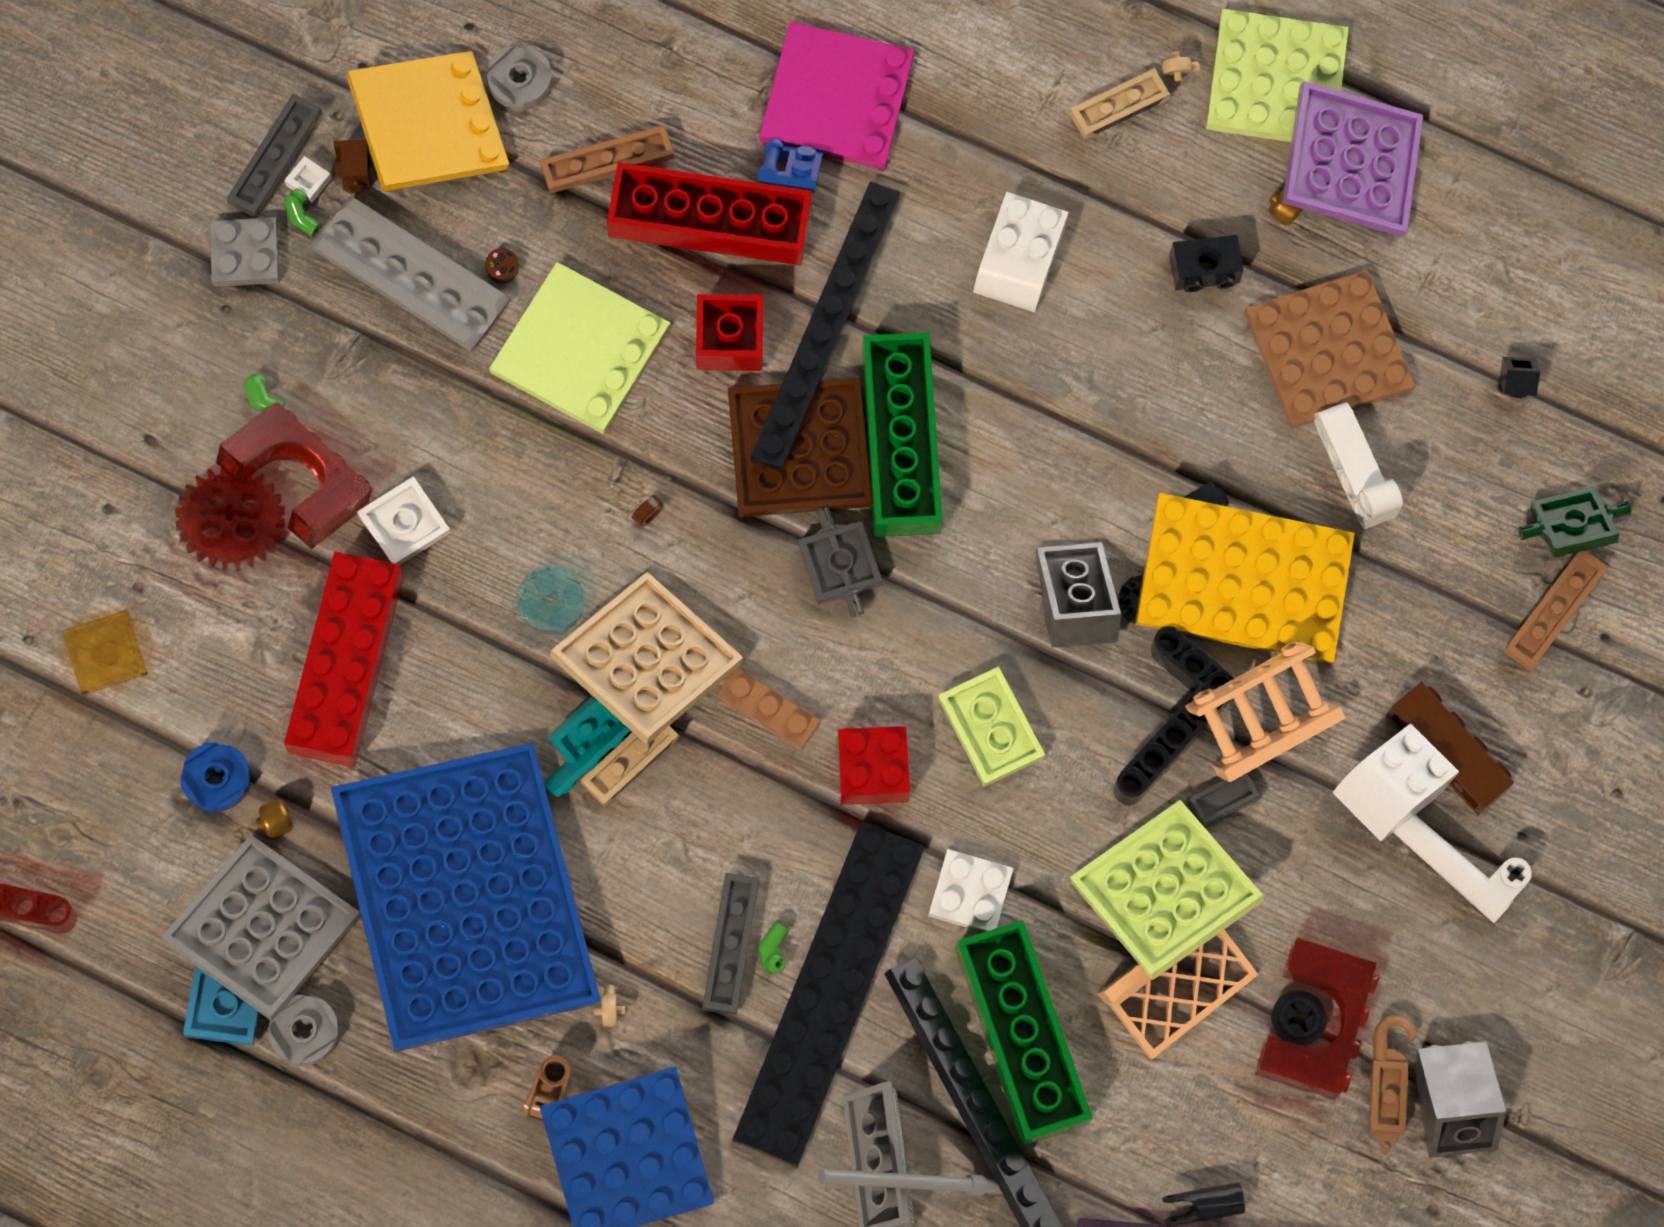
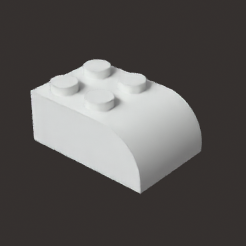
(1020, 252)
(1395, 782)

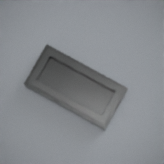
(1223, 799)

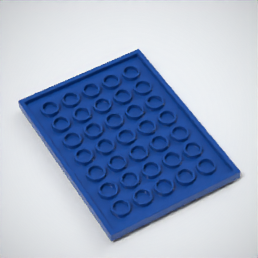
(464, 897)

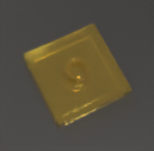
(104, 652)

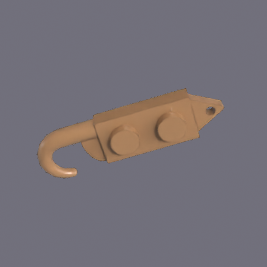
(1388, 1085)

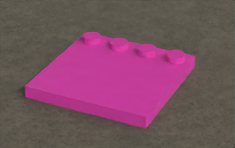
(837, 95)

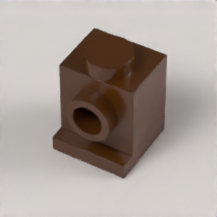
(353, 164)

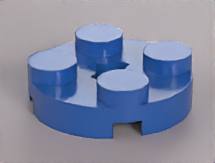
(212, 796)

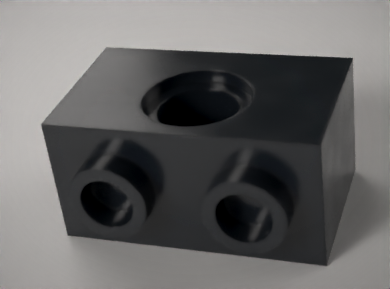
(1220, 251)

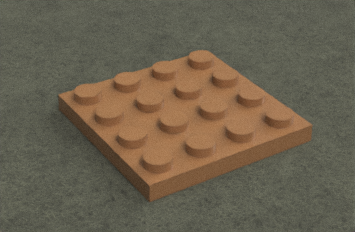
(1329, 348)

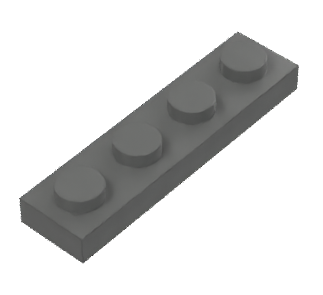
(274, 155)
(730, 944)

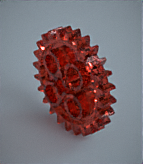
(226, 545)

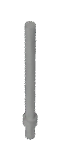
(971, 1184)

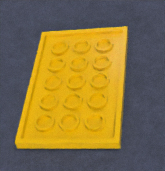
(1244, 577)

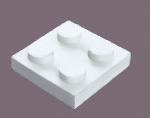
(403, 522)
(970, 891)

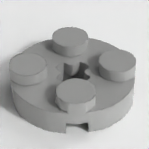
(519, 95)
(322, 1036)

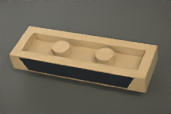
(1119, 104)
(625, 765)

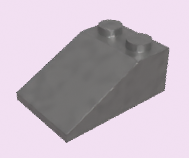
(1078, 595)

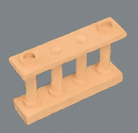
(1291, 729)

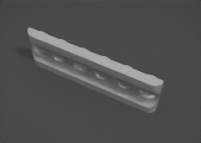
(410, 273)

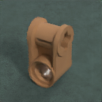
(545, 1091)

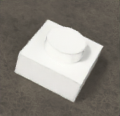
(308, 178)

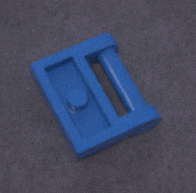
(801, 167)

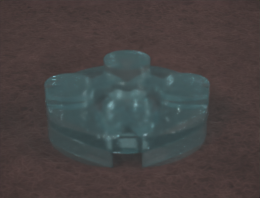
(545, 582)

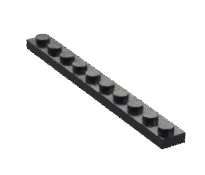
(825, 327)
(970, 1096)

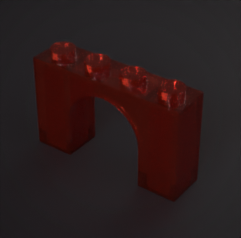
(280, 436)
(1347, 982)

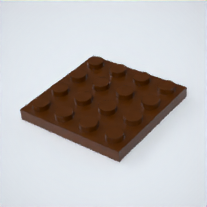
(826, 461)

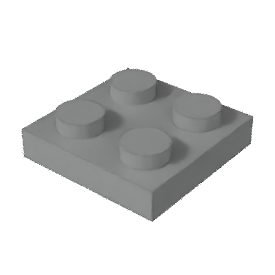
(244, 252)

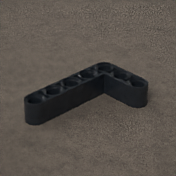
(1180, 721)

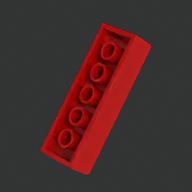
(709, 213)
(344, 659)

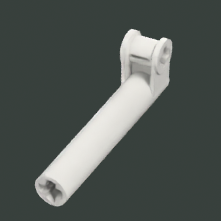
(1487, 895)

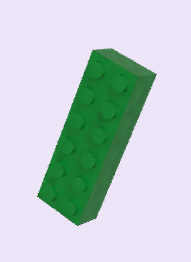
(901, 435)
(1023, 1033)

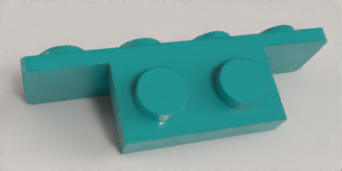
(582, 743)

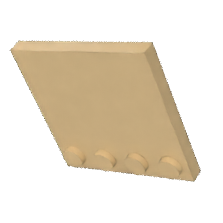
(646, 657)

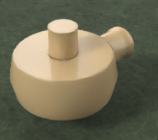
(1178, 66)
(609, 1008)

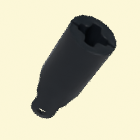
(1208, 1203)

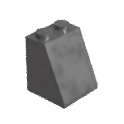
(1459, 1099)

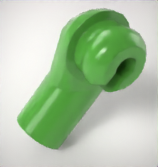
(297, 215)
(257, 394)
(769, 949)

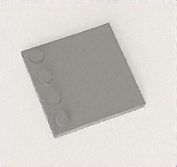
(261, 927)

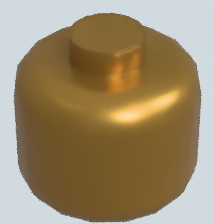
(1282, 212)
(274, 819)

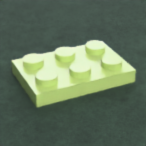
(991, 726)

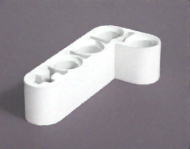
(1367, 491)

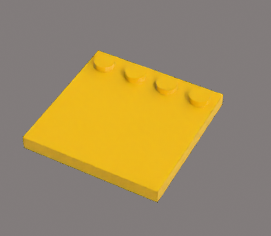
(427, 120)

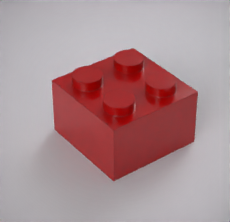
(729, 332)
(873, 765)

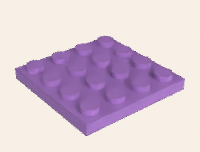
(1353, 159)

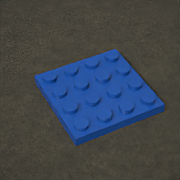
(627, 1152)

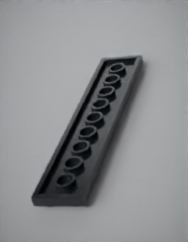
(828, 994)

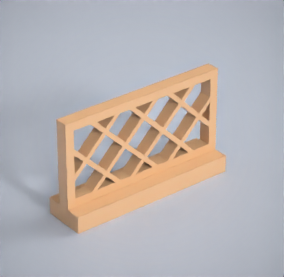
(1136, 977)

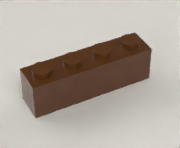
(1479, 776)

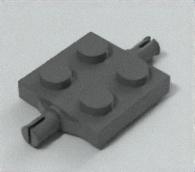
(840, 562)

